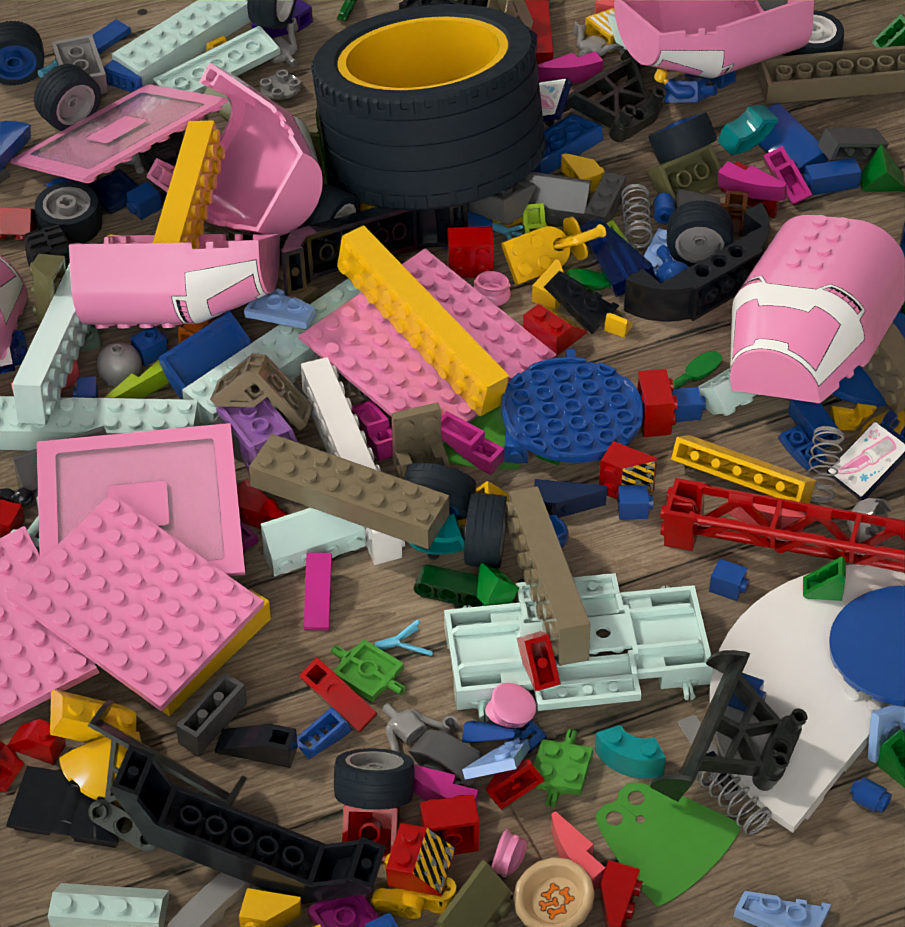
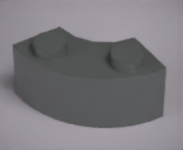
(445, 753)

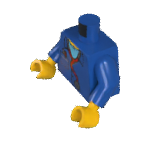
(685, 87)

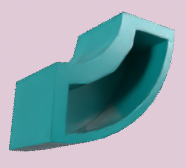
(747, 130)
(448, 540)
(630, 754)

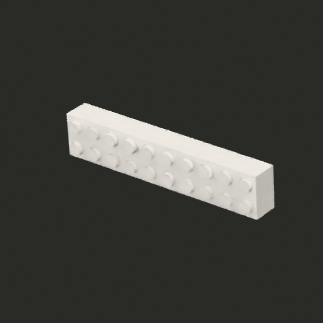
(343, 439)

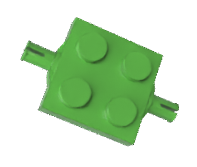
(368, 670)
(563, 767)

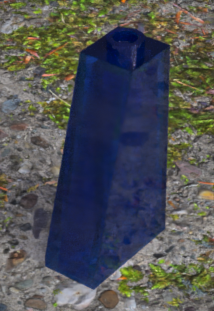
(615, 257)

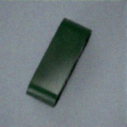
(447, 586)

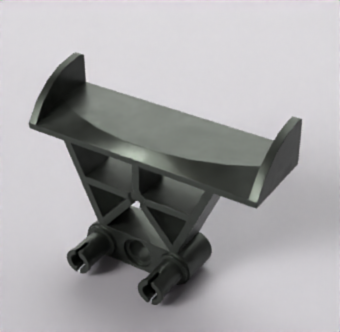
(638, 108)
(764, 769)
(109, 814)

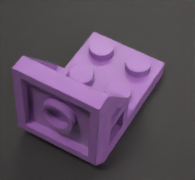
(255, 426)

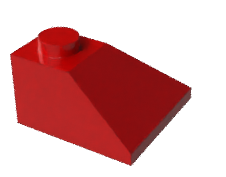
(374, 825)

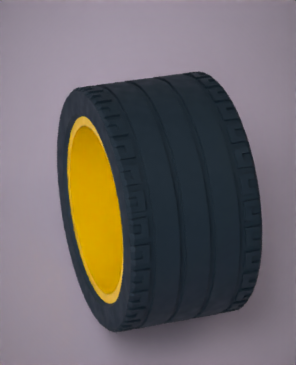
(430, 106)

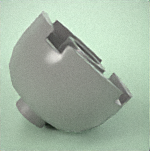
(117, 362)
(874, 507)

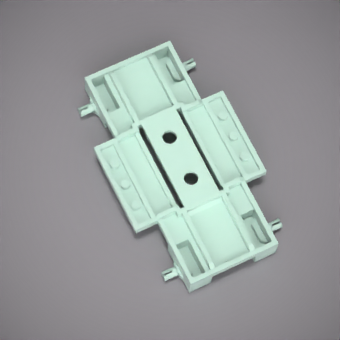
(656, 624)

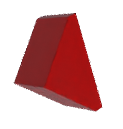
(513, 784)

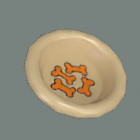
(554, 894)

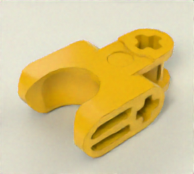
(411, 903)

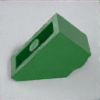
(495, 586)

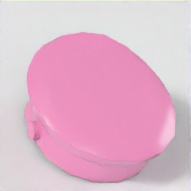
(493, 286)
(511, 706)
(509, 853)

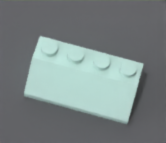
(720, 397)
(304, 532)
(107, 906)

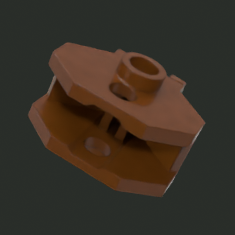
(736, 205)

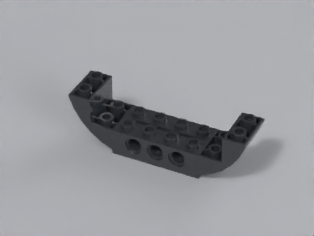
(705, 284)

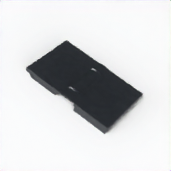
(54, 805)

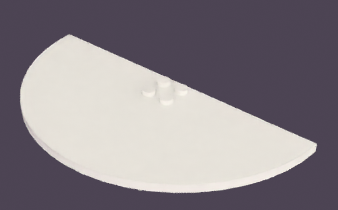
(792, 656)

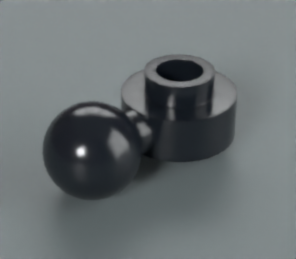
(20, 496)

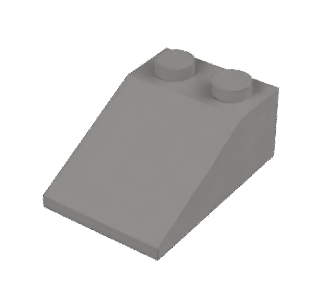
(84, 54)

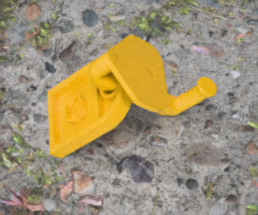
(536, 250)

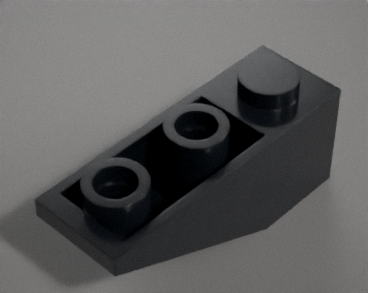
(260, 743)

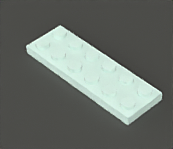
(233, 56)

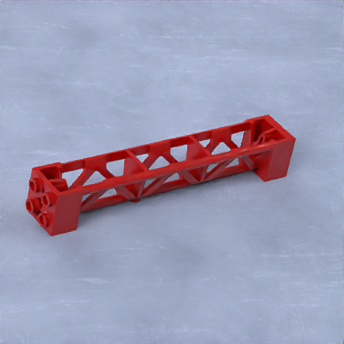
(686, 520)

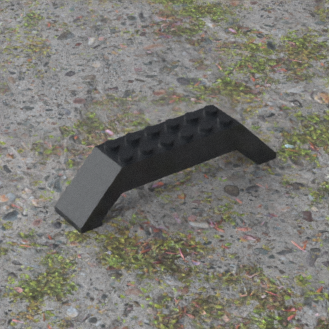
(316, 248)
(240, 841)

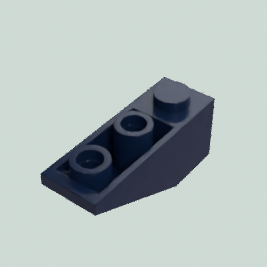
(570, 497)

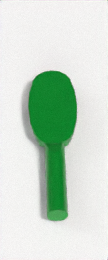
(346, 10)
(589, 278)
(699, 368)

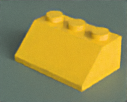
(74, 712)

